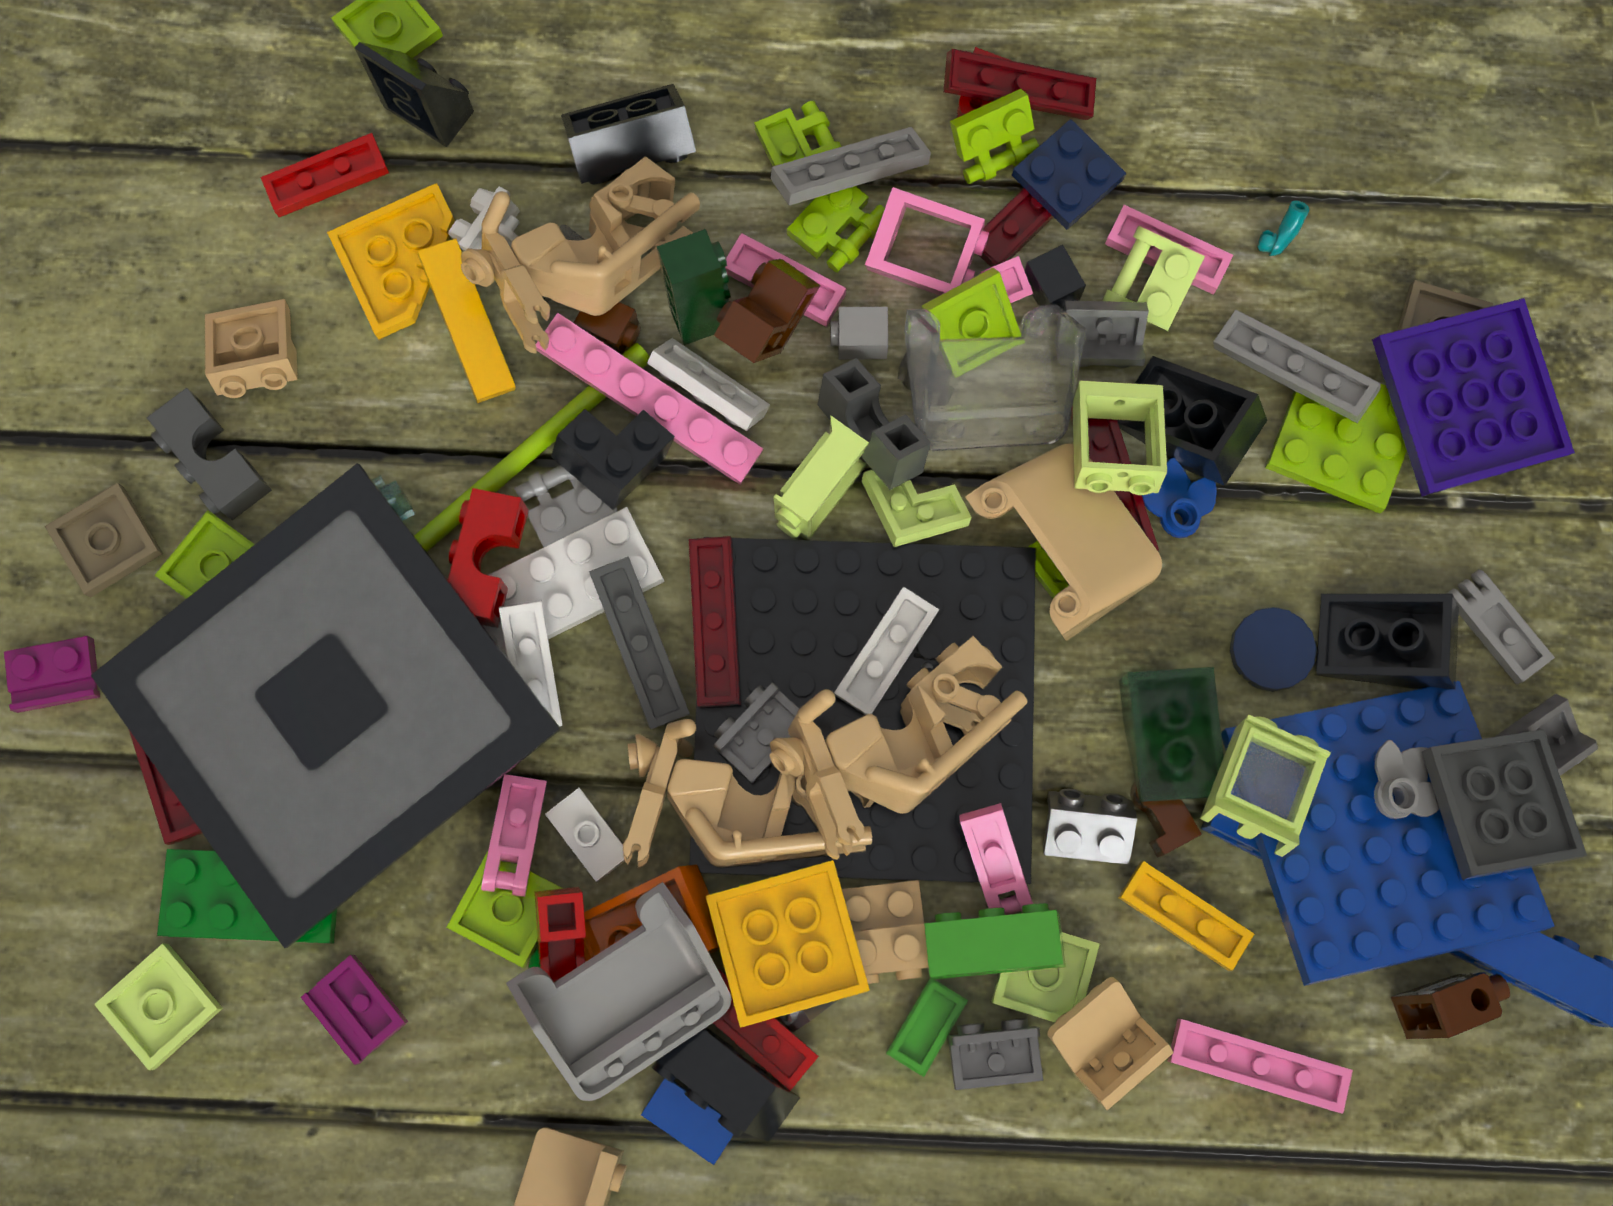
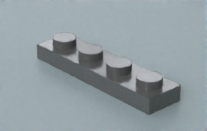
(639, 642)

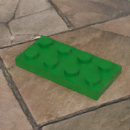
(207, 902)

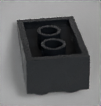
(416, 92)
(1205, 419)
(1389, 639)

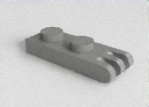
(1500, 627)

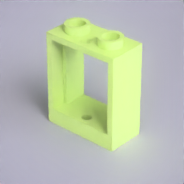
(1120, 402)

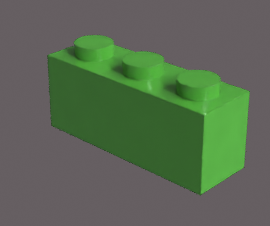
(994, 942)

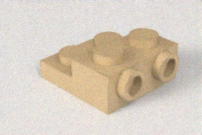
(250, 348)
(889, 929)

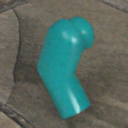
(1289, 228)

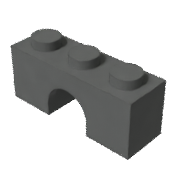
(187, 429)
(895, 448)

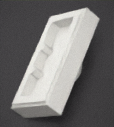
(587, 834)

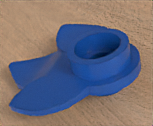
(1181, 497)

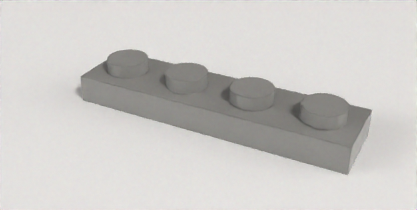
(850, 165)
(1297, 366)

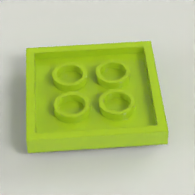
(1339, 454)

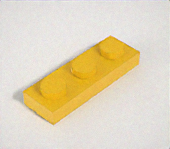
(1186, 916)

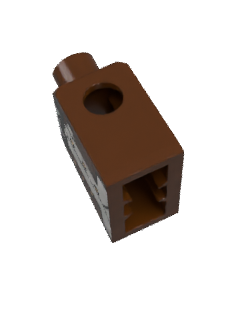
(1451, 1005)

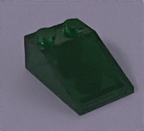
(1172, 732)

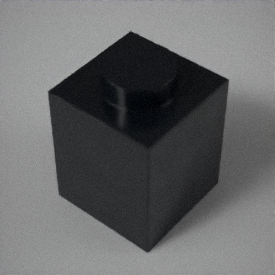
(1054, 278)

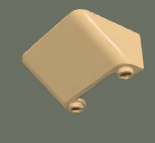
(1082, 532)

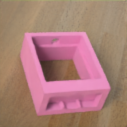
(888, 230)

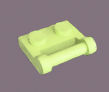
(1167, 281)

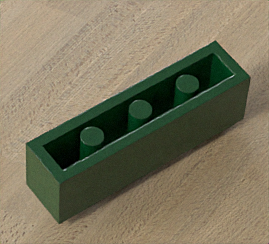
(694, 284)

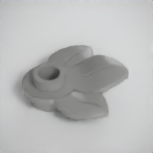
(1406, 777)

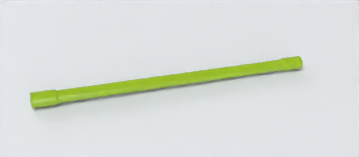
(521, 455)

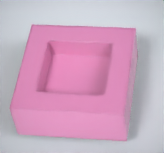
(1014, 279)

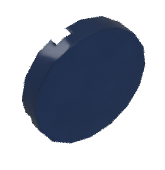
(1273, 649)

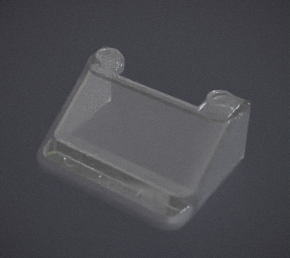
(994, 388)

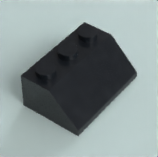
(625, 130)

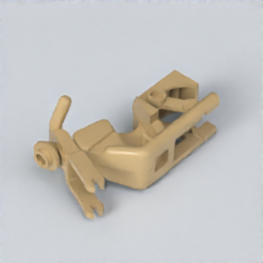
(582, 273)
(895, 765)
(718, 813)

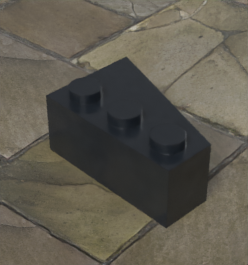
(728, 1083)

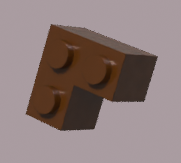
(766, 318)

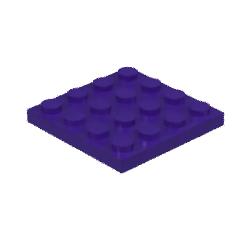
(1472, 396)

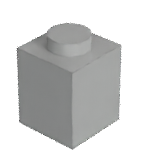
(861, 332)

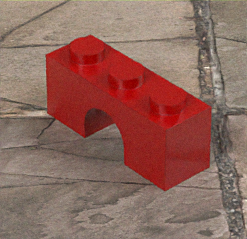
(486, 523)
(560, 930)

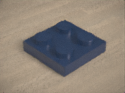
(1068, 174)

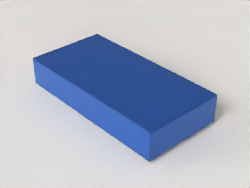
(687, 1121)

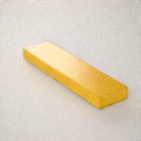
(466, 321)

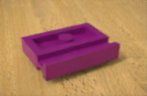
(51, 674)
(354, 1009)

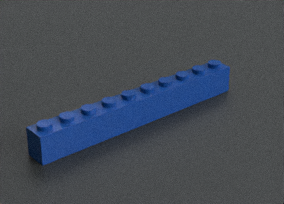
(1531, 962)

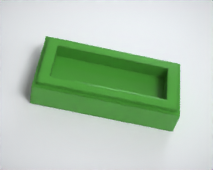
(926, 1027)

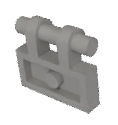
(564, 513)

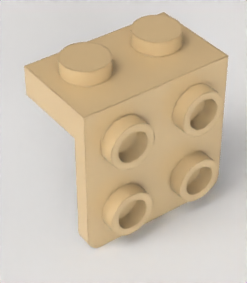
(1108, 1043)
(569, 1171)

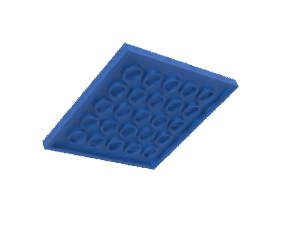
(1380, 887)

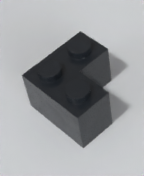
(611, 463)

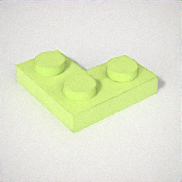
(913, 515)

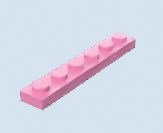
(639, 391)

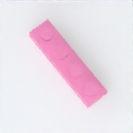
(1260, 1065)

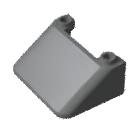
(625, 1001)

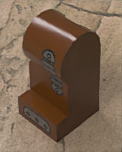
(1170, 821)

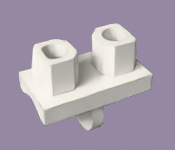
(470, 235)

